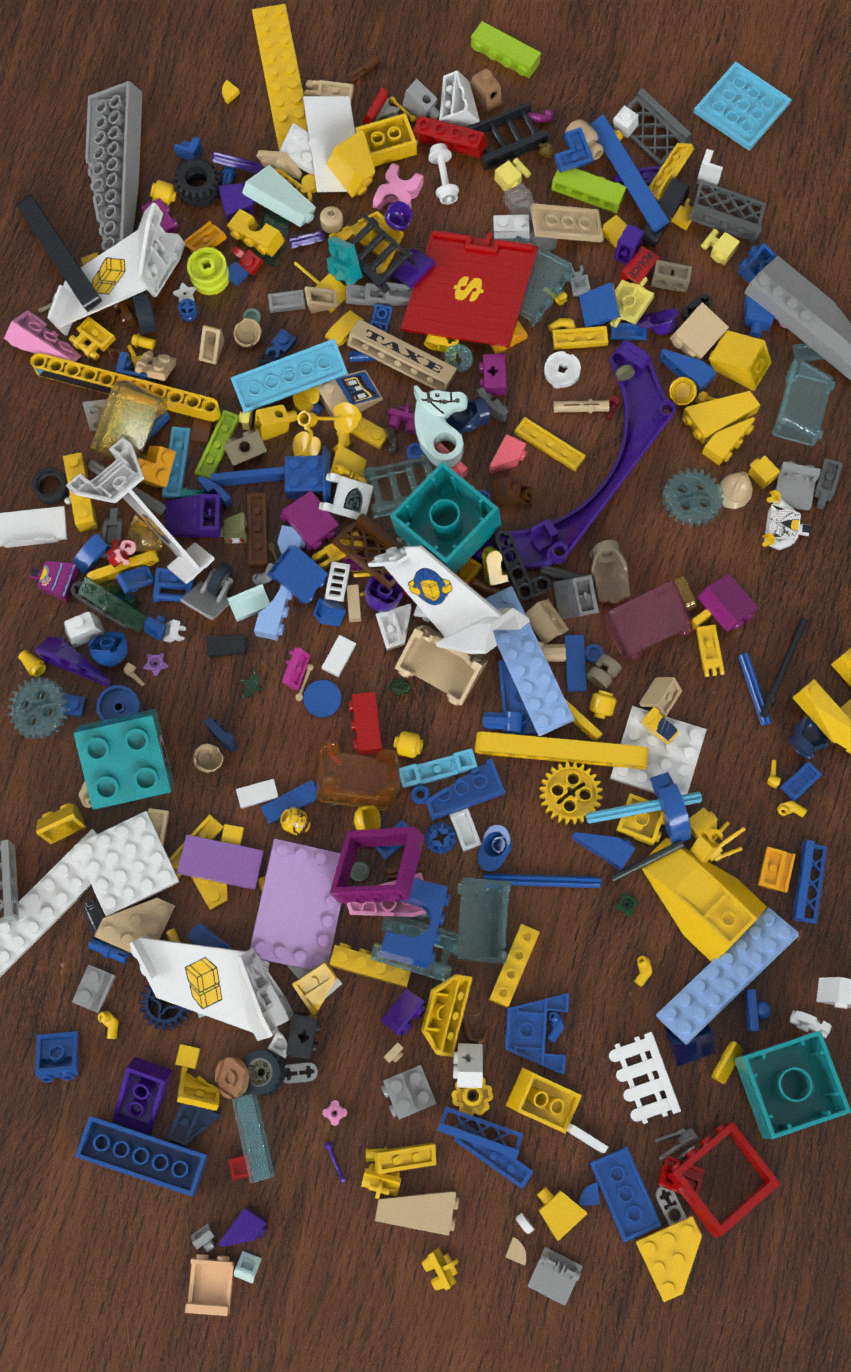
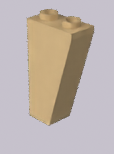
(422, 1211)

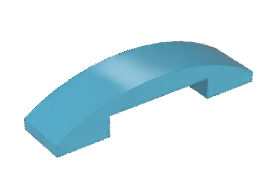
(437, 769)

